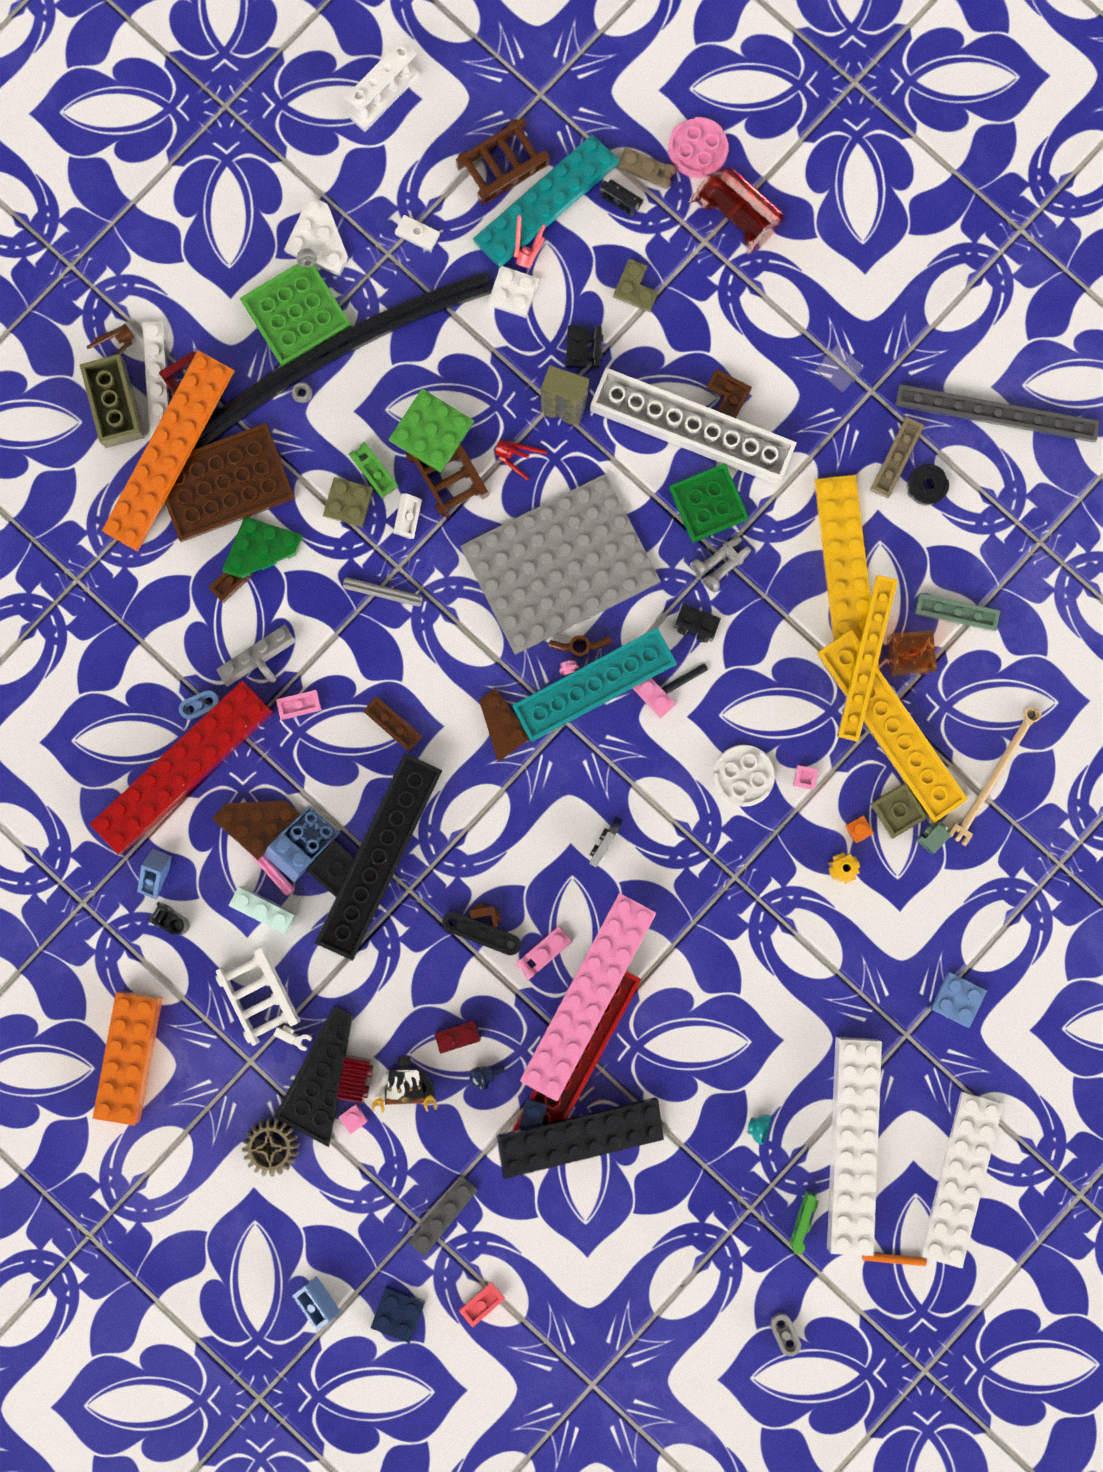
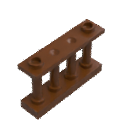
(503, 181)
(466, 471)

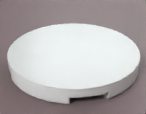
(743, 775)

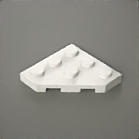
(318, 232)

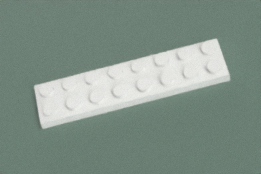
(961, 1179)

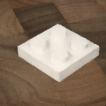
(513, 291)

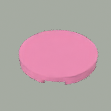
(698, 147)

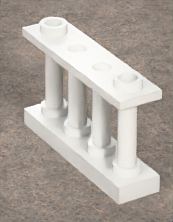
(382, 85)
(278, 997)

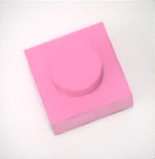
(805, 777)
(353, 1118)

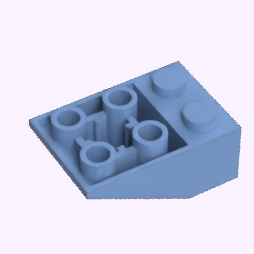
(301, 844)

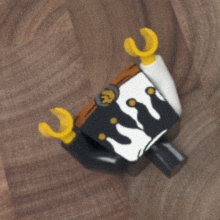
(404, 1086)

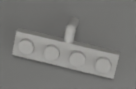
(256, 657)

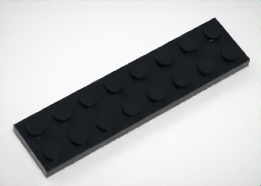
(579, 1137)

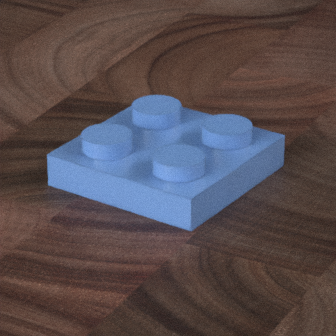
(958, 1000)

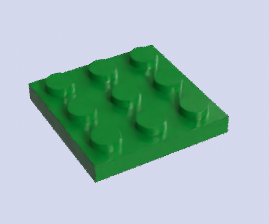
(708, 503)

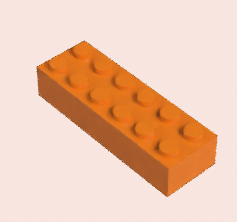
(127, 1058)

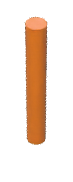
(896, 1259)

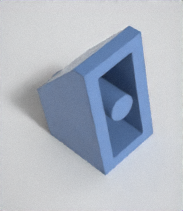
(153, 873)

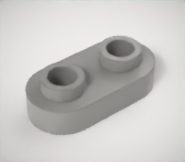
(785, 1333)

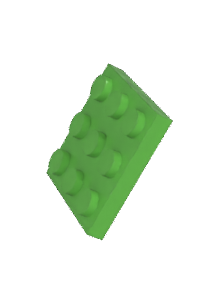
(431, 430)

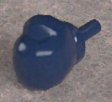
(482, 1075)

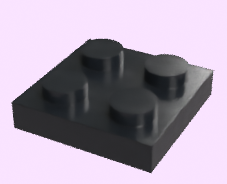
(331, 867)

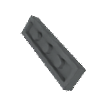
(443, 1215)

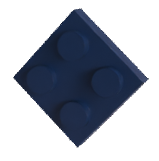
(397, 1314)

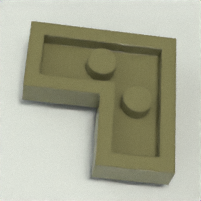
(630, 288)

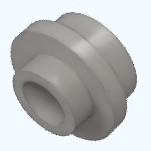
(306, 257)
(299, 387)

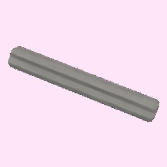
(383, 592)

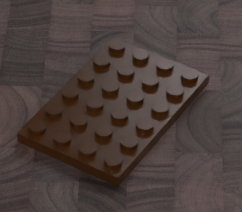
(228, 483)

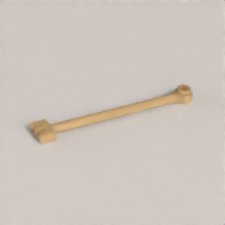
(963, 828)

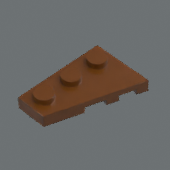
(503, 726)

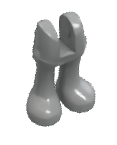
(712, 580)

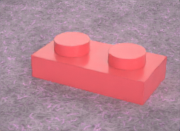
(481, 1304)

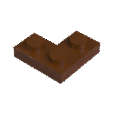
(731, 389)

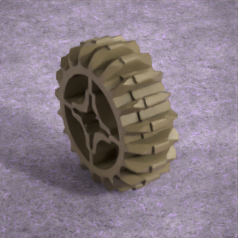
(270, 1156)

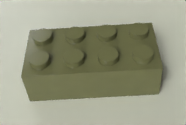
(564, 395)
(112, 401)

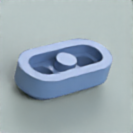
(199, 703)

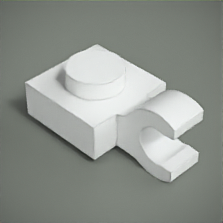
(287, 1034)

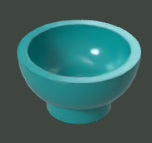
(759, 1128)

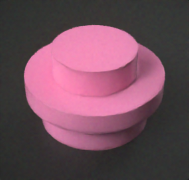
(568, 668)

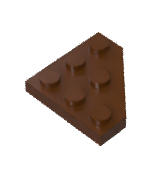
(255, 823)

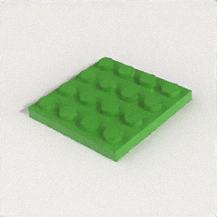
(295, 312)

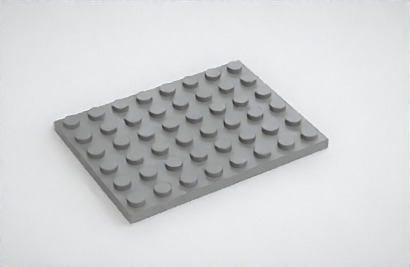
(560, 564)

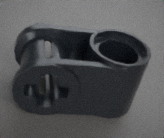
(165, 917)

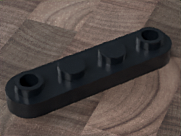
(481, 933)

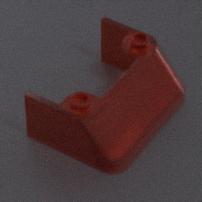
(741, 205)

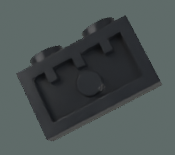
(620, 197)
(696, 623)

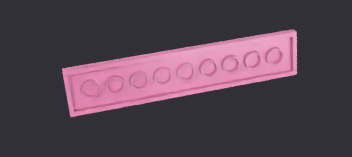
(587, 997)

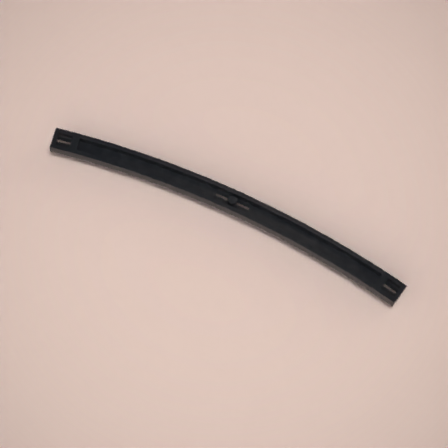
(357, 335)

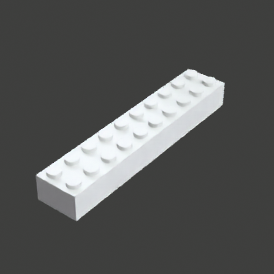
(692, 426)
(854, 1146)

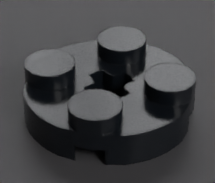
(938, 480)

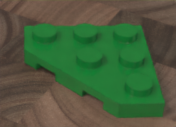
(259, 547)

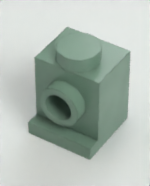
(934, 837)

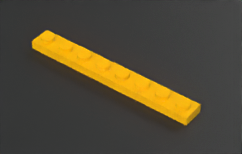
(867, 658)

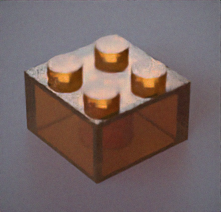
(911, 653)

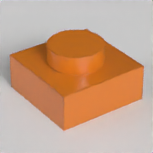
(859, 829)

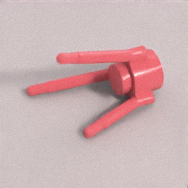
(527, 255)

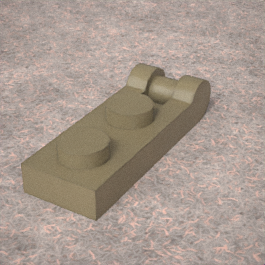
(646, 168)

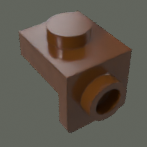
(481, 910)

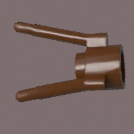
(122, 335)

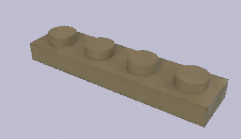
(897, 457)

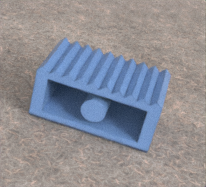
(316, 1303)

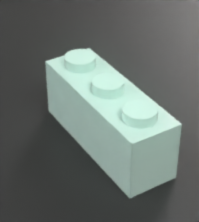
(263, 909)

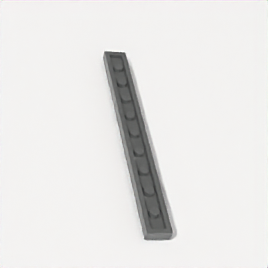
(997, 413)

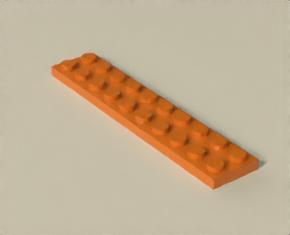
(168, 450)

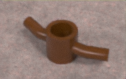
(570, 646)

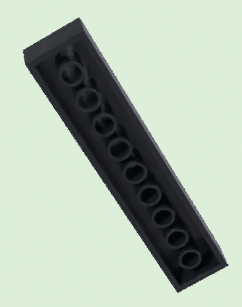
(378, 856)

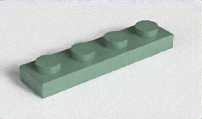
(957, 612)

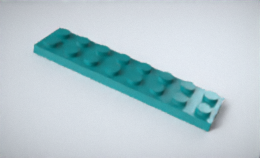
(546, 200)
(594, 684)

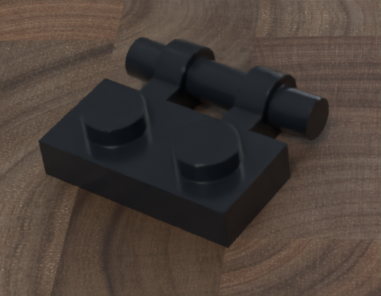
(577, 347)

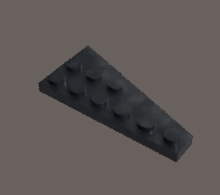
(313, 1094)

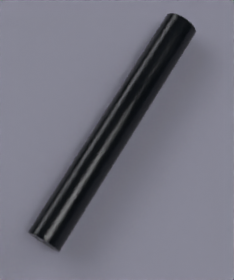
(685, 678)

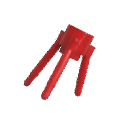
(506, 449)

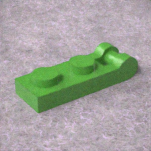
(374, 471)
(803, 1222)

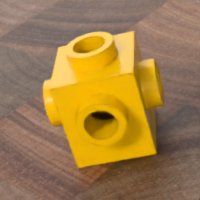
(836, 867)

